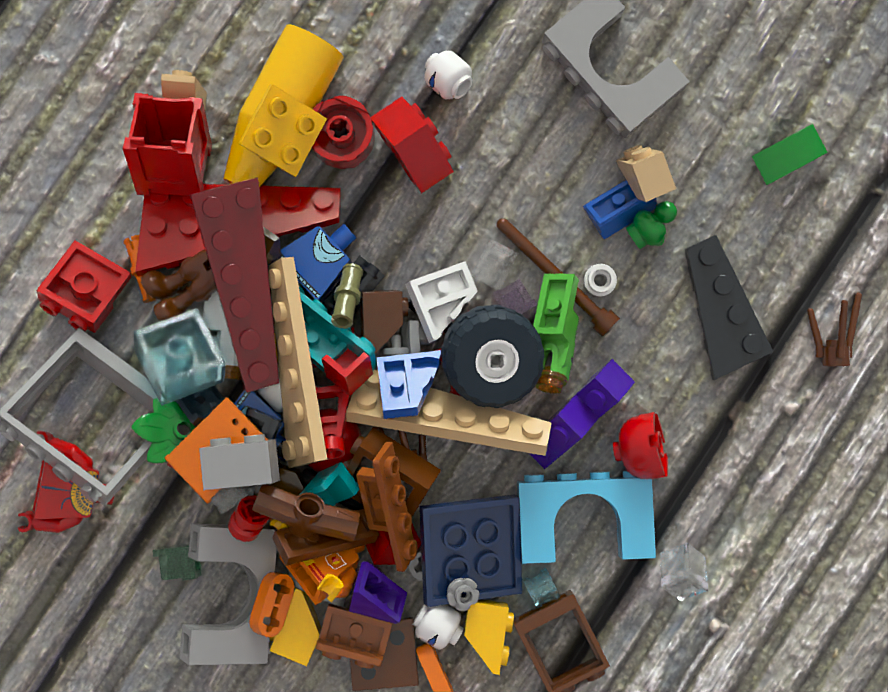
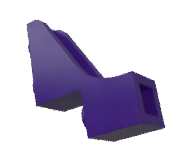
(584, 409)

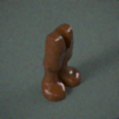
(162, 287)

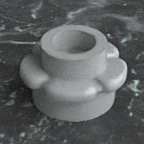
(454, 592)

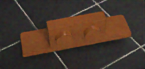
(386, 504)

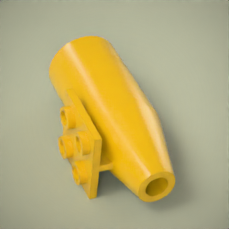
(278, 115)

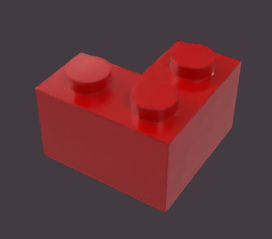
(413, 143)

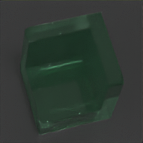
(176, 563)

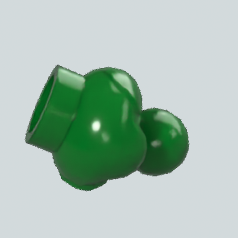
(648, 226)

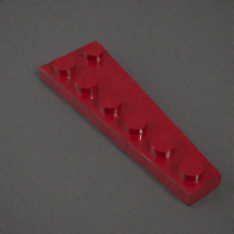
(236, 253)

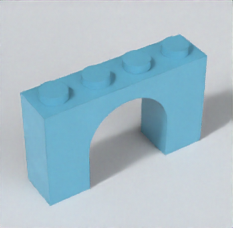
(627, 495)

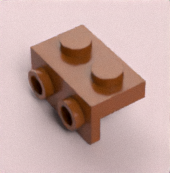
(353, 637)

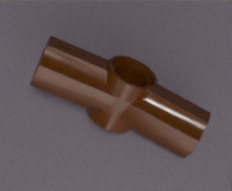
(306, 513)

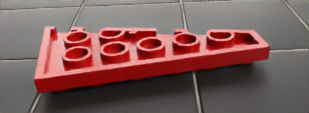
(172, 232)

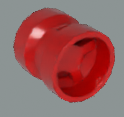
(245, 523)

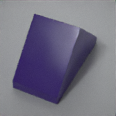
(377, 595)

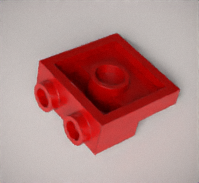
(82, 287)

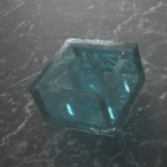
(179, 356)

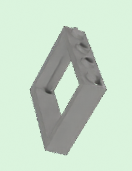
(112, 368)

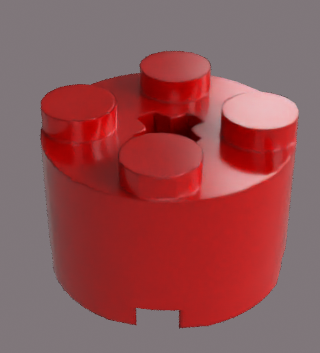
(350, 149)

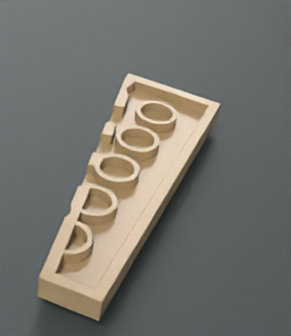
(298, 391)
(454, 419)

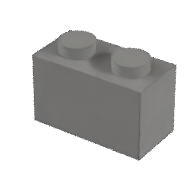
(239, 463)

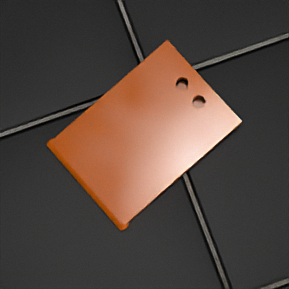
(218, 424)

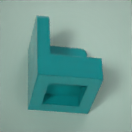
(333, 484)

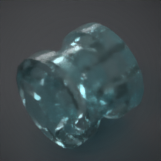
(541, 588)

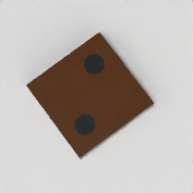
(398, 663)

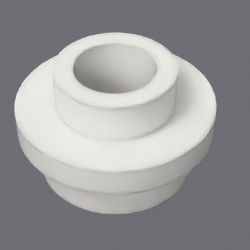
(607, 272)

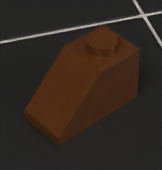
(381, 315)

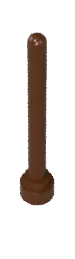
(600, 317)

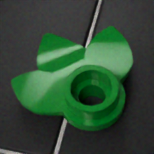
(161, 429)

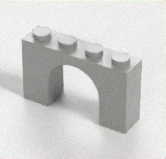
(623, 105)
(234, 640)

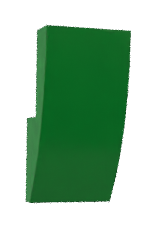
(789, 154)

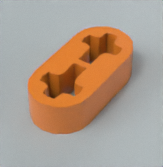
(272, 604)
(433, 668)

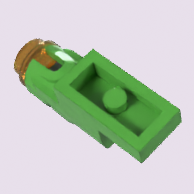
(557, 328)

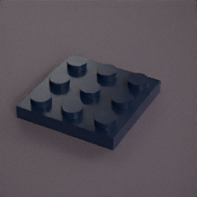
(474, 542)

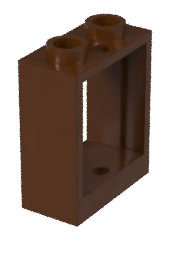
(412, 470)
(589, 670)

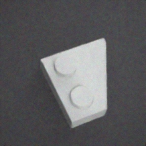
(441, 297)

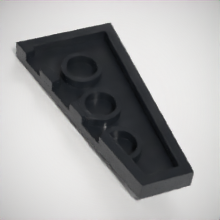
(726, 316)

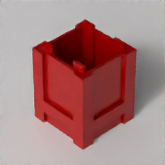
(167, 145)

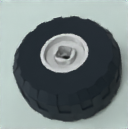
(492, 356)

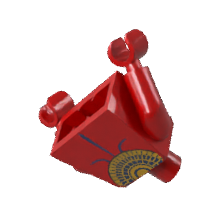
(56, 502)

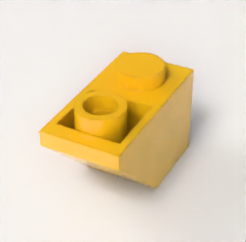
(486, 631)
(299, 632)

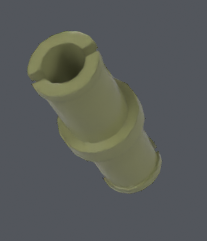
(347, 296)

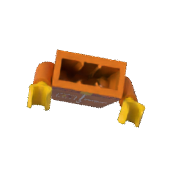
(325, 576)

